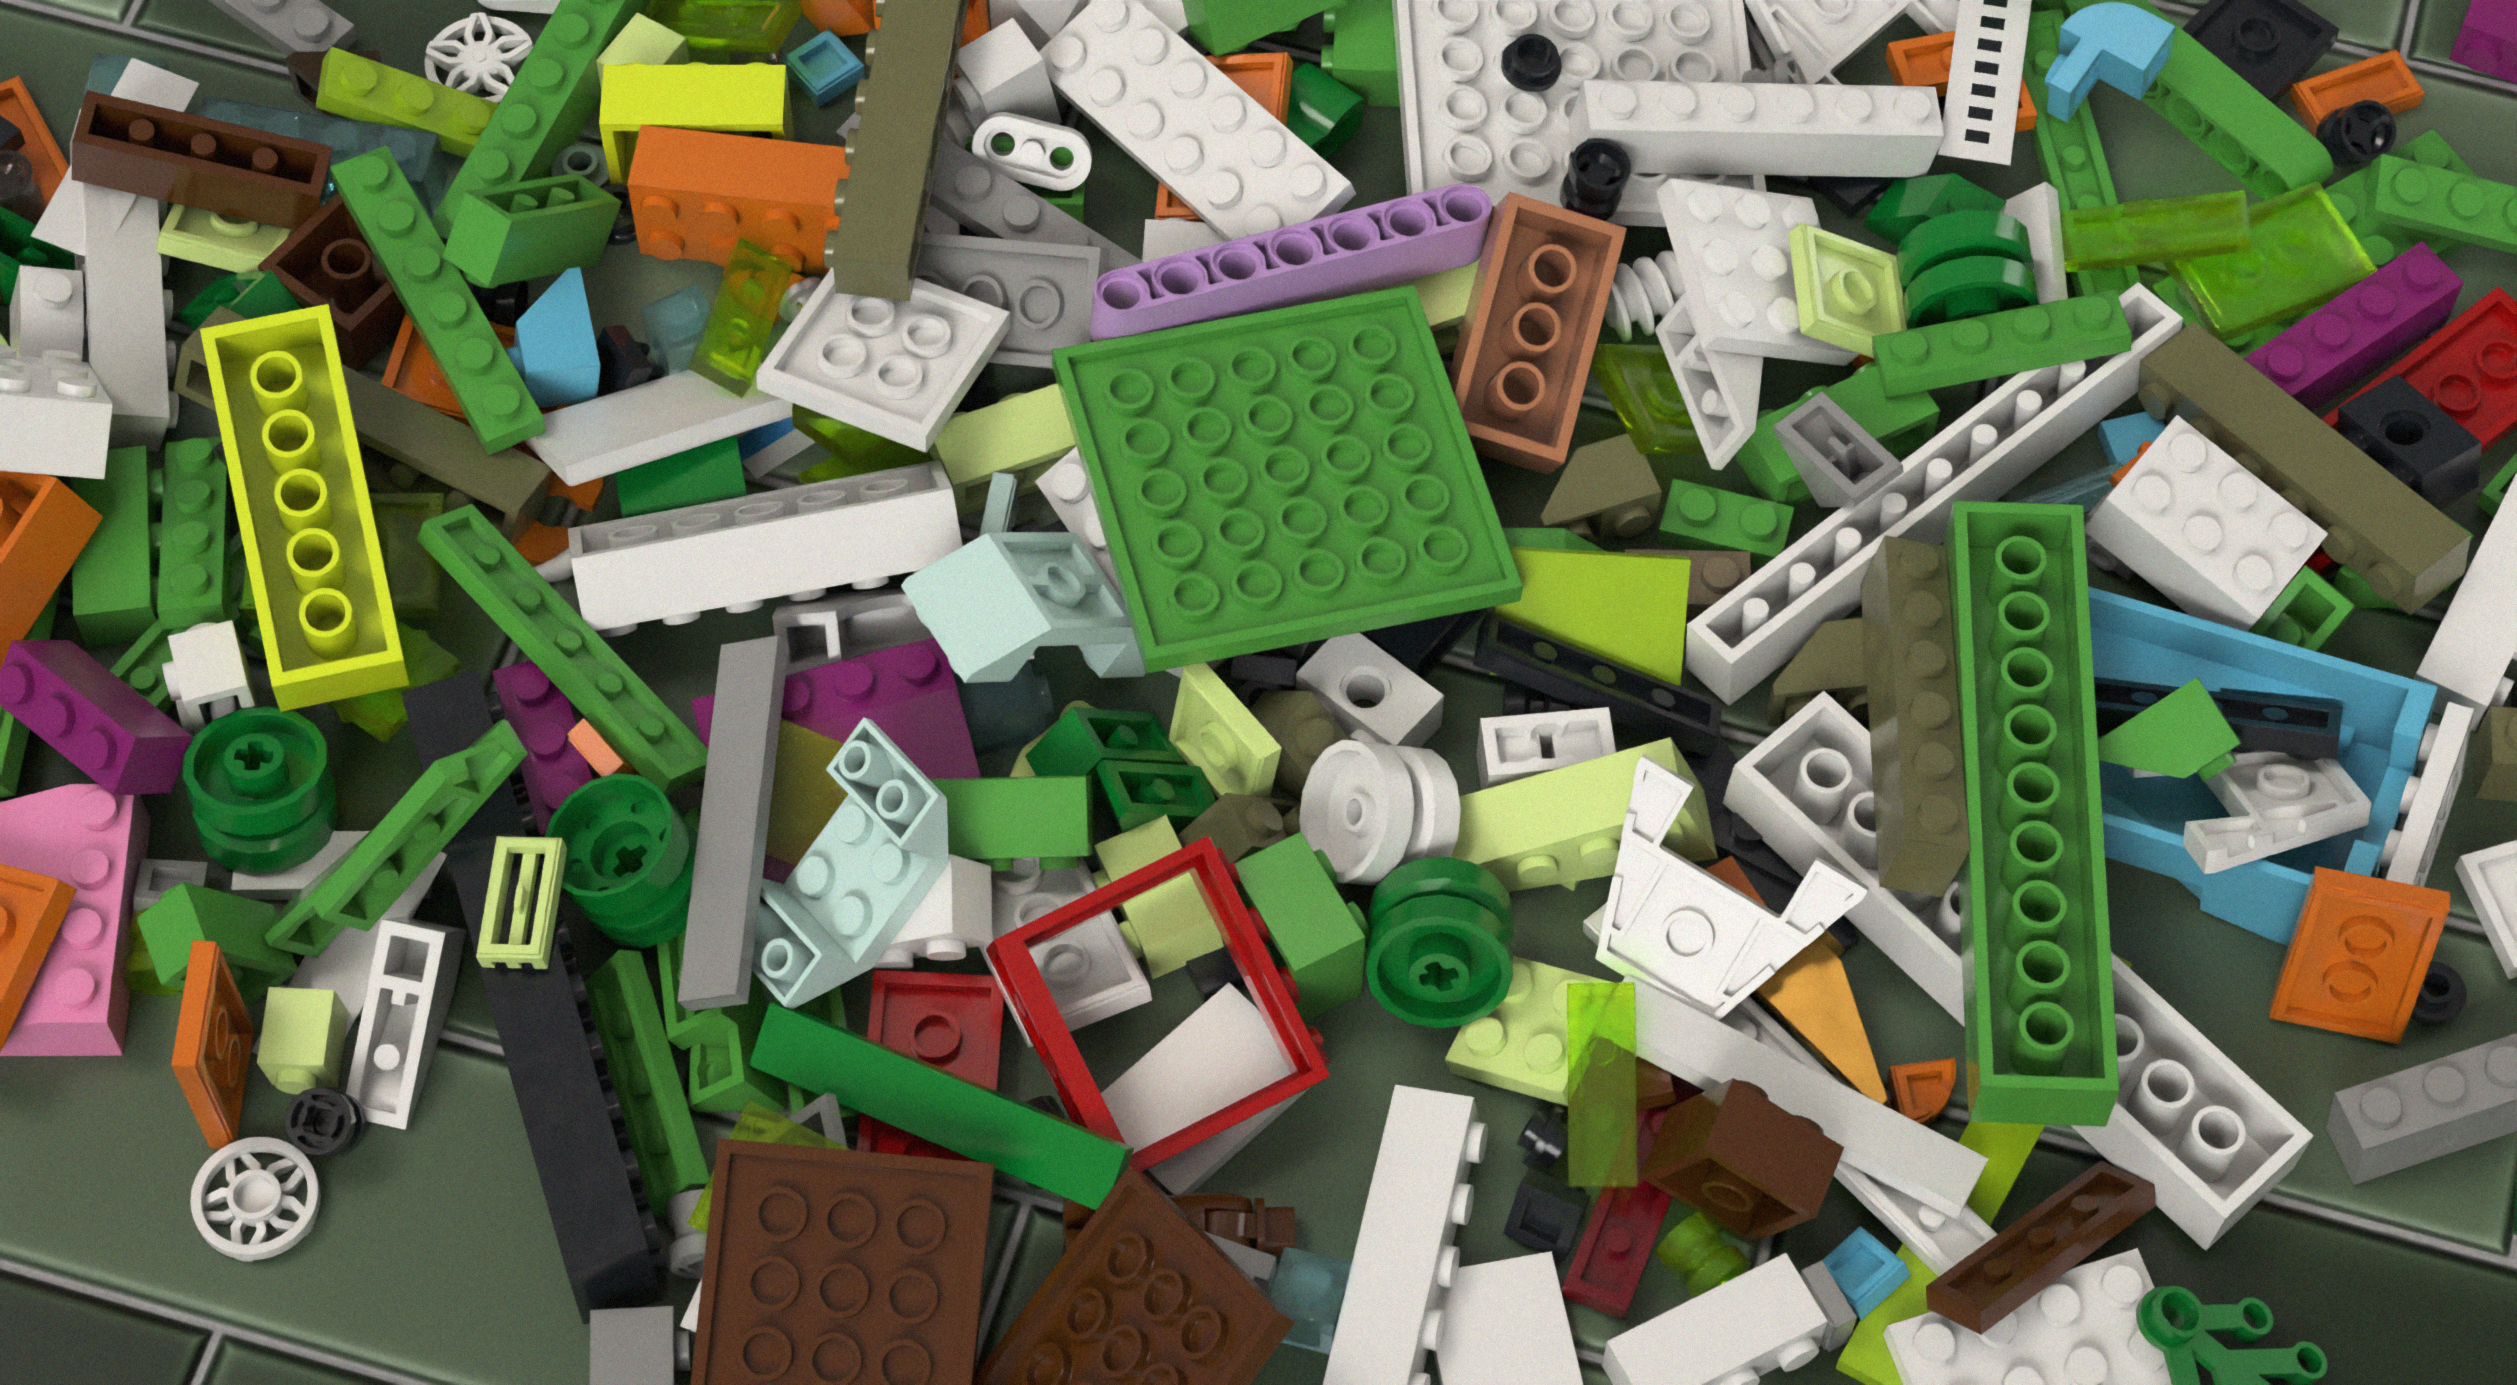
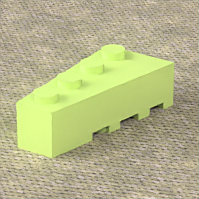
(1573, 820)

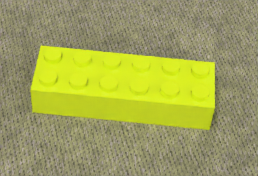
(304, 508)

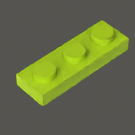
(392, 97)

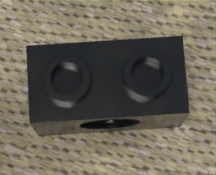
(2413, 441)

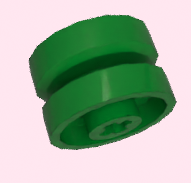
(1965, 267)
(261, 790)
(1440, 942)

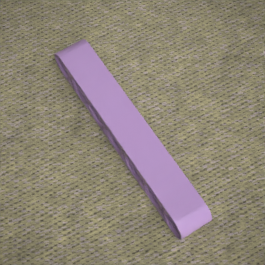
(1296, 263)

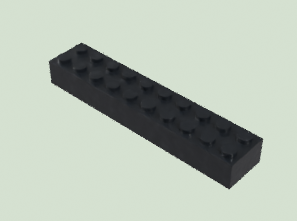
(547, 1035)

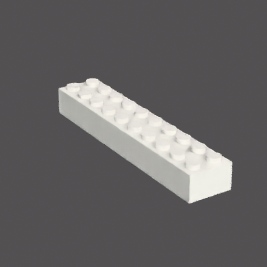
(2182, 1105)

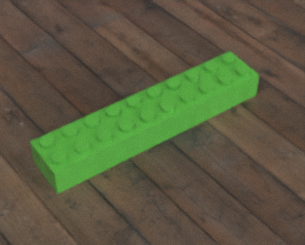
(2036, 858)

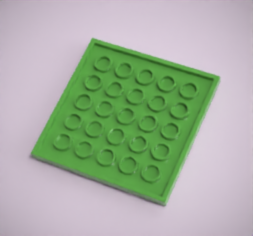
(1283, 478)

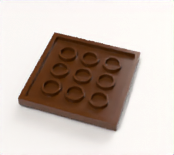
(841, 1267)
(1140, 1305)

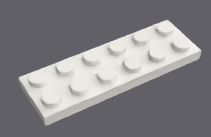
(1189, 122)

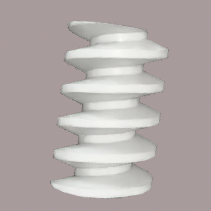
(1643, 293)

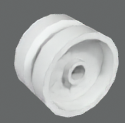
(1379, 808)

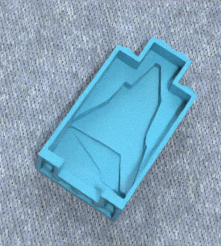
(2147, 815)

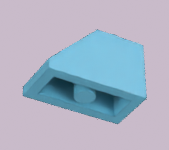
(557, 345)

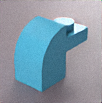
(2107, 44)

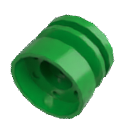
(627, 859)

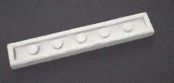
(1871, 1133)

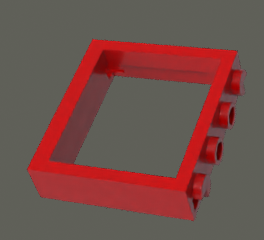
(1245, 939)

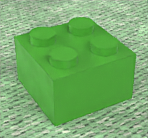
(1307, 922)

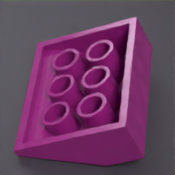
(901, 689)

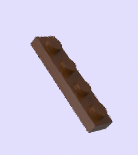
(2040, 1247)

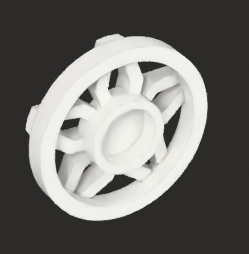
(479, 62)
(255, 1198)

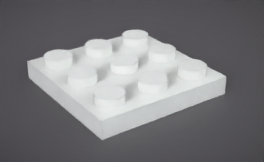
(1740, 268)
(884, 360)

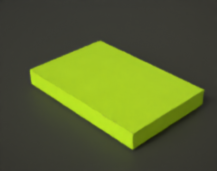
(1607, 603)

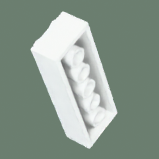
(762, 547)

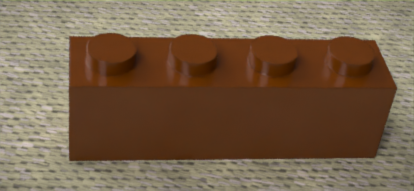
(199, 161)

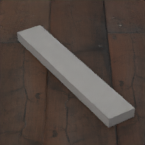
(733, 824)

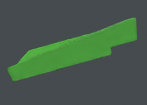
(394, 853)
(718, 1038)

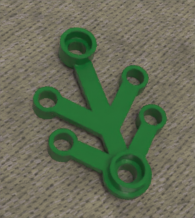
(2189, 1340)

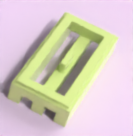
(516, 951)

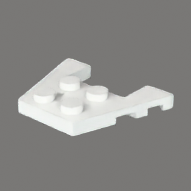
(1831, 32)
(2272, 808)
(1692, 930)

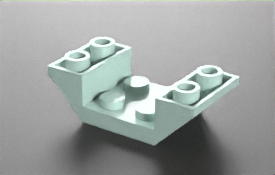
(1022, 592)
(856, 876)

